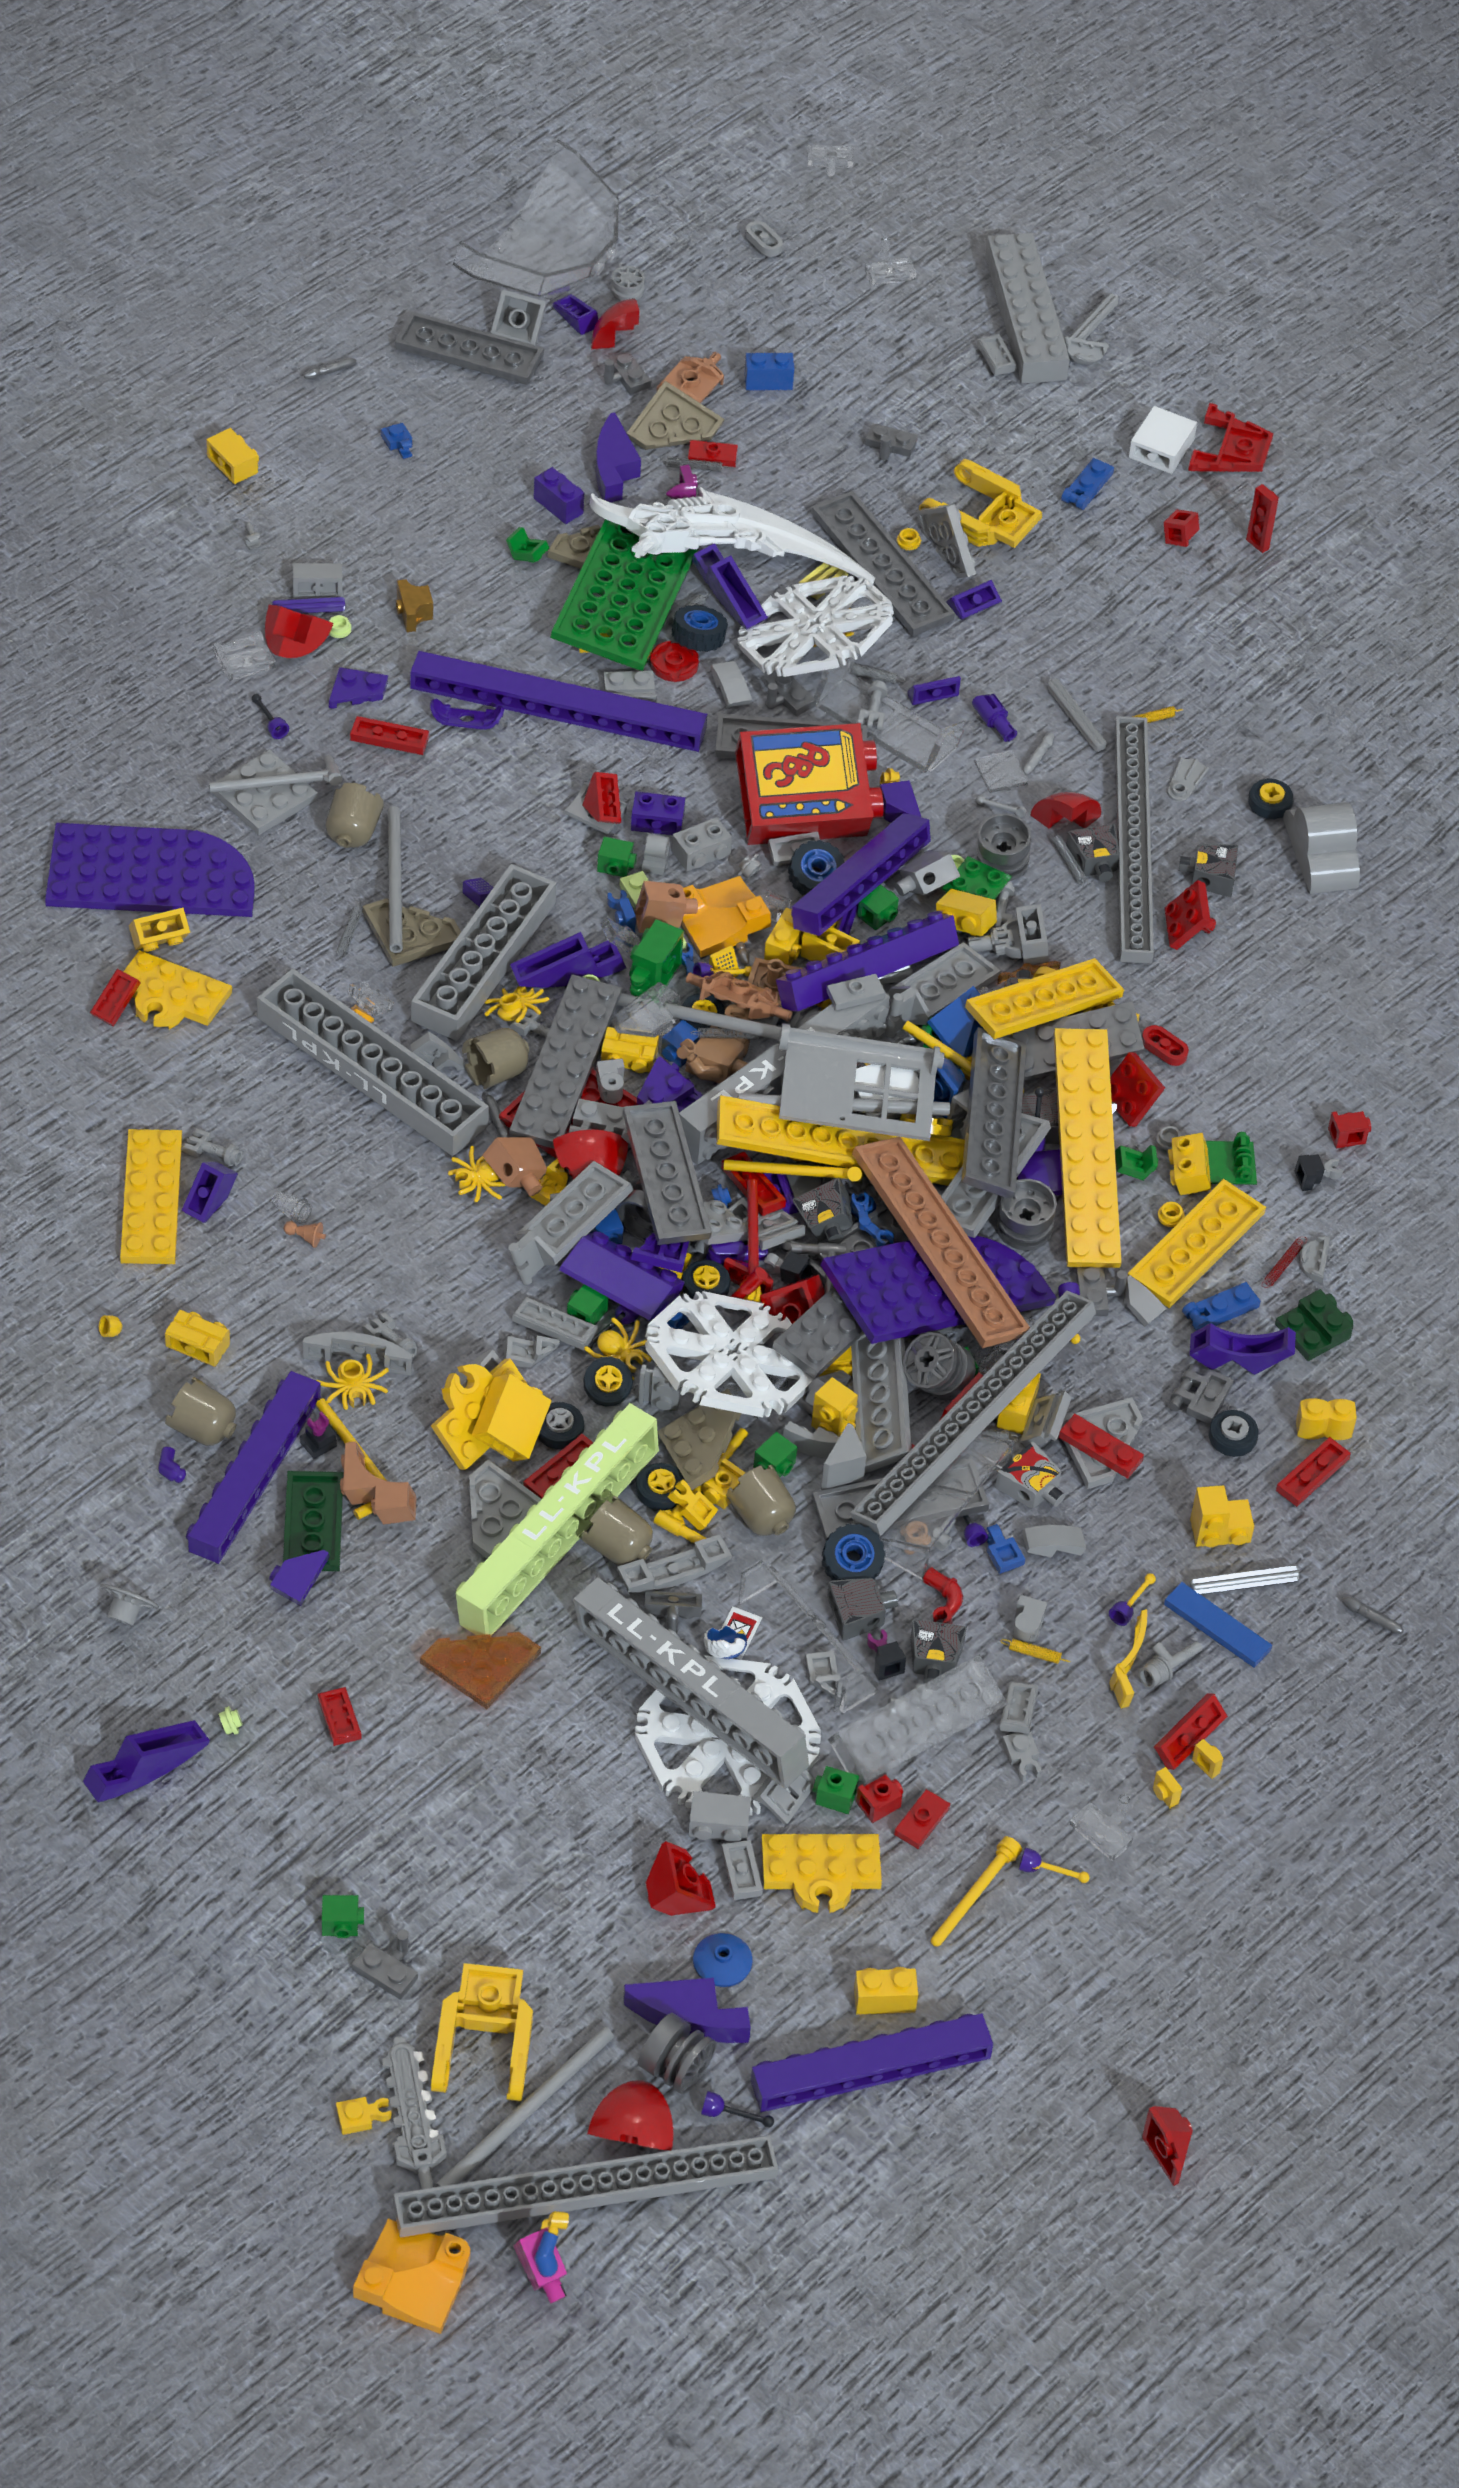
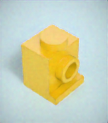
(726, 1477)

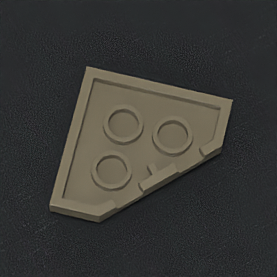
(673, 420)
(576, 547)
(420, 932)
(699, 1440)

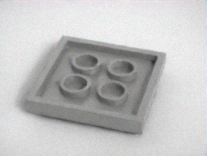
(270, 805)

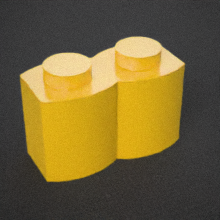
(1326, 1419)

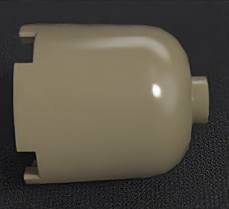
(353, 815)
(495, 1057)
(202, 1414)
(763, 1501)
(619, 1533)

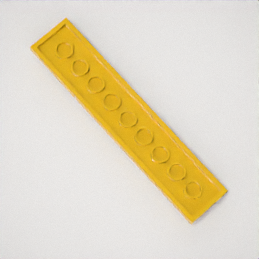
(759, 1129)
(1087, 1148)

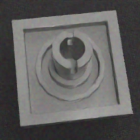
(723, 1225)

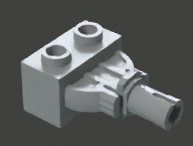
(1018, 938)

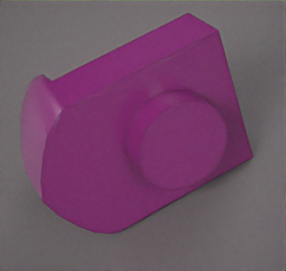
(686, 486)

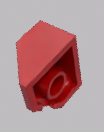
(794, 1298)
(675, 1884)
(1168, 2139)

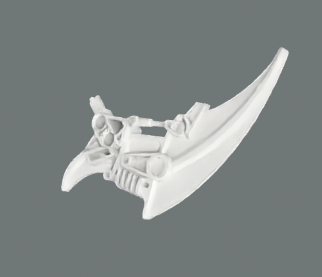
(720, 520)

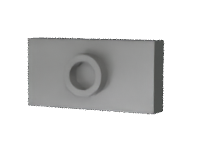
(997, 354)
(855, 992)
(1020, 1708)

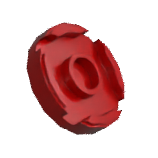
(674, 662)

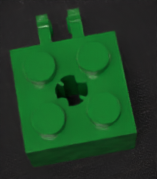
(656, 957)

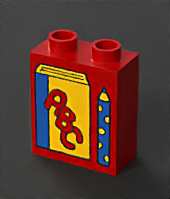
(807, 782)

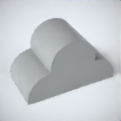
(1325, 846)

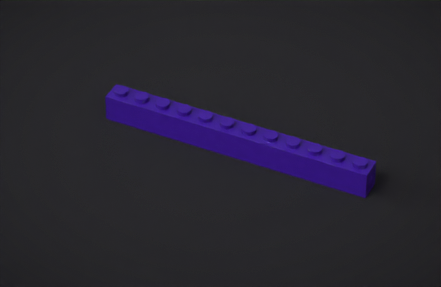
(558, 701)

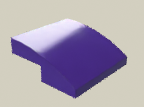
(1044, 1167)

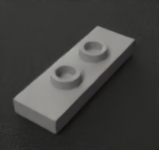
(554, 1323)

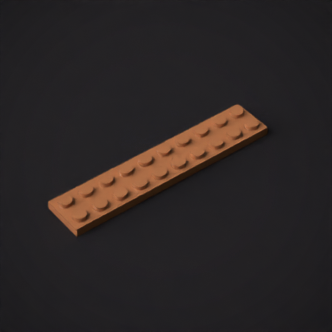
(941, 1242)

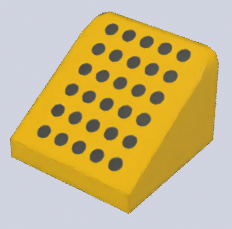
(724, 960)

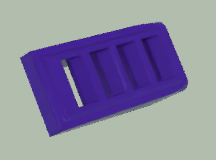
(579, 315)

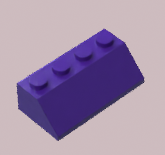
(611, 1272)

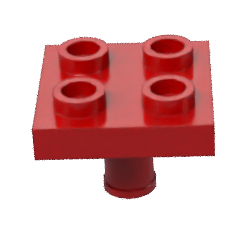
(1188, 915)
(1134, 1089)

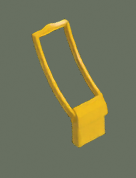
(1119, 1681)

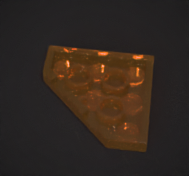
(481, 1664)

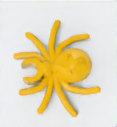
(511, 1004)
(476, 1175)
(615, 1346)
(353, 1381)

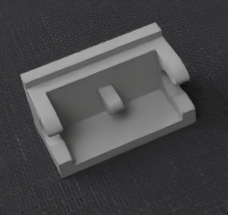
(317, 580)

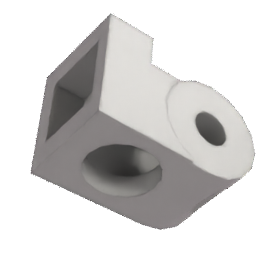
(656, 854)
(610, 1079)
(1029, 1618)

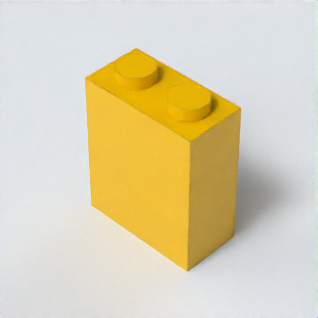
(511, 1417)

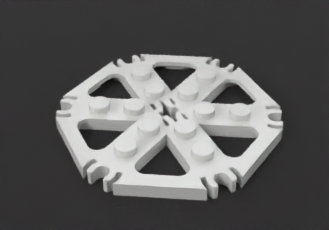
(817, 625)
(713, 1346)
(711, 1750)

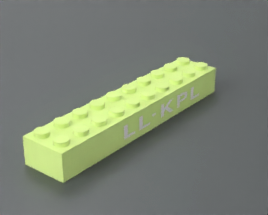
(556, 1521)

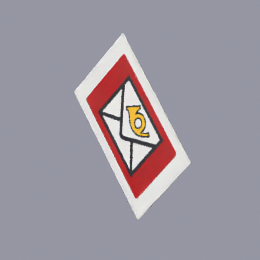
(743, 1623)

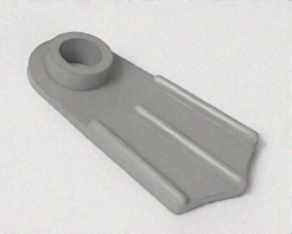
(1186, 777)

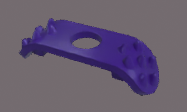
(451, 716)

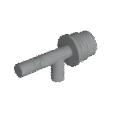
(1160, 1667)

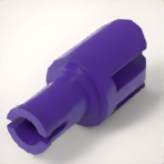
(994, 715)
(733, 1250)

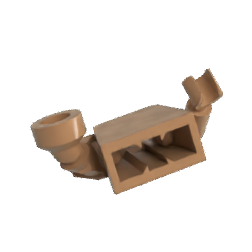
(716, 1057)

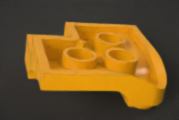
(724, 915)
(413, 2276)

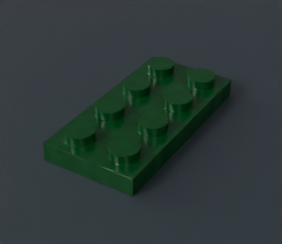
(313, 1515)

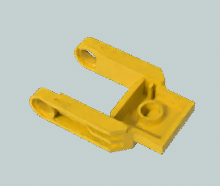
(1004, 519)
(488, 2003)

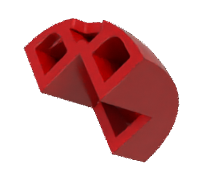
(616, 318)
(293, 633)
(1071, 805)
(582, 1147)
(634, 2115)

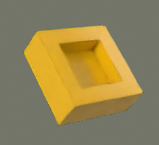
(1208, 1758)
(1167, 1788)

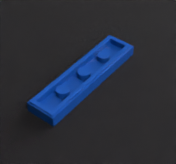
(1218, 1624)

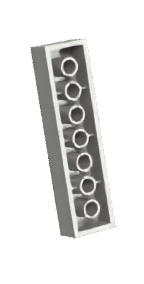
(1027, 308)
(483, 952)

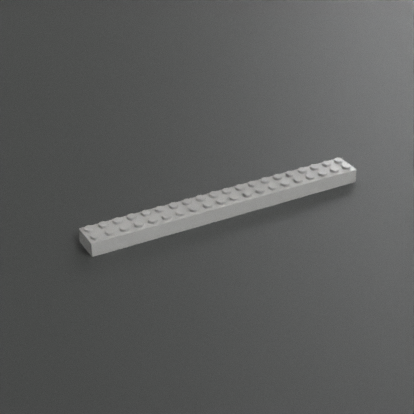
(1133, 840)
(973, 1413)
(584, 2186)

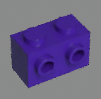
(559, 495)
(657, 813)

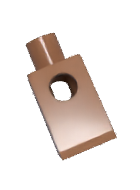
(662, 902)
(517, 1162)

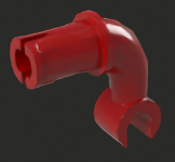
(949, 1590)

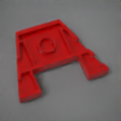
(1242, 449)

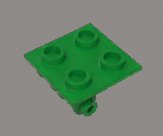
(978, 879)
(1232, 1160)

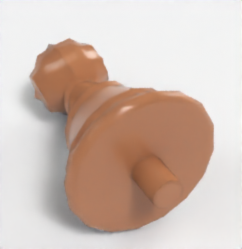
(310, 1233)

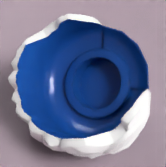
(725, 1642)

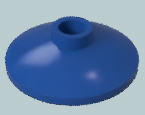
(725, 1970)

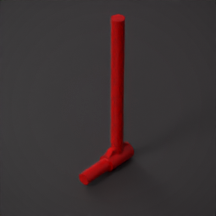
(756, 1274)

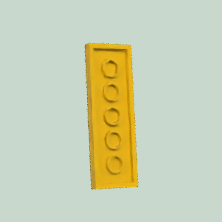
(1044, 998)
(151, 1197)
(1197, 1242)

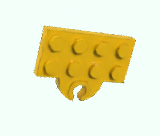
(174, 992)
(464, 1406)
(821, 1866)

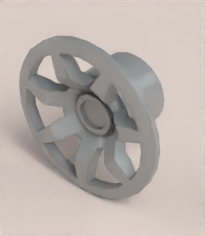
(126, 1604)

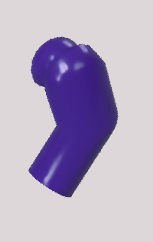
(168, 1467)

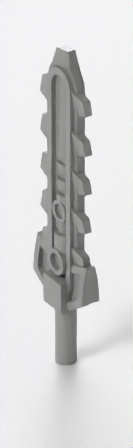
(419, 2146)

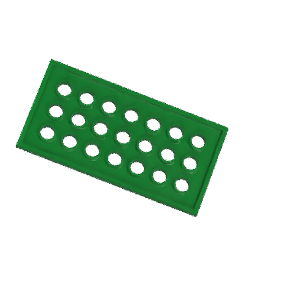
(635, 599)

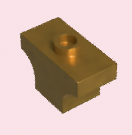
(414, 604)

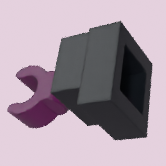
(318, 1437)
(889, 1657)

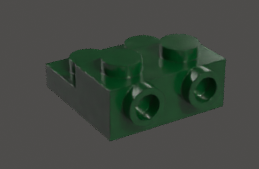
(1317, 1324)

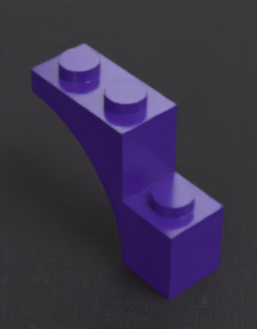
(1253, 1352)

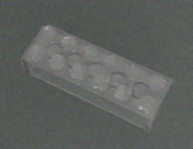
(918, 1721)

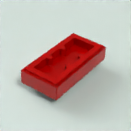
(713, 452)
(115, 997)
(339, 1716)
(922, 1819)

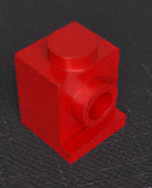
(1181, 527)
(1349, 1129)
(879, 1797)

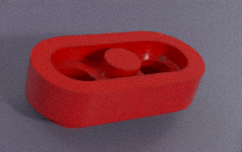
(1167, 1046)

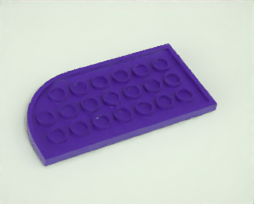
(147, 871)
(899, 1296)

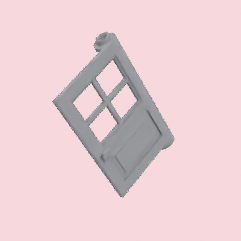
(822, 1078)

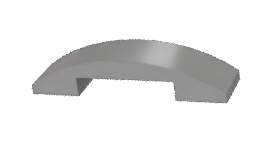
(357, 1345)
(675, 1569)

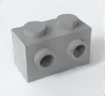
(701, 844)
(719, 1816)

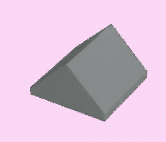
(845, 1462)

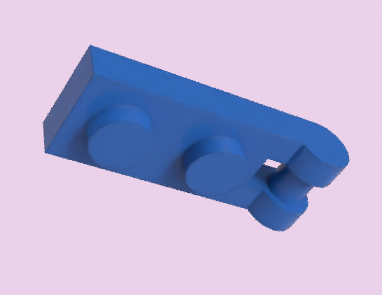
(1088, 483)
(1222, 1306)

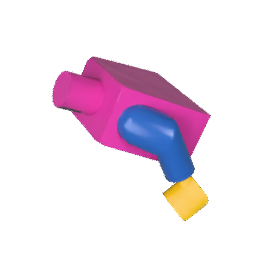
(541, 2257)

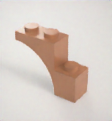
(389, 1500)

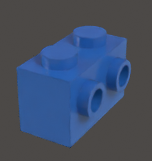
(769, 371)

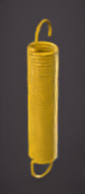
(1159, 714)
(1034, 1651)

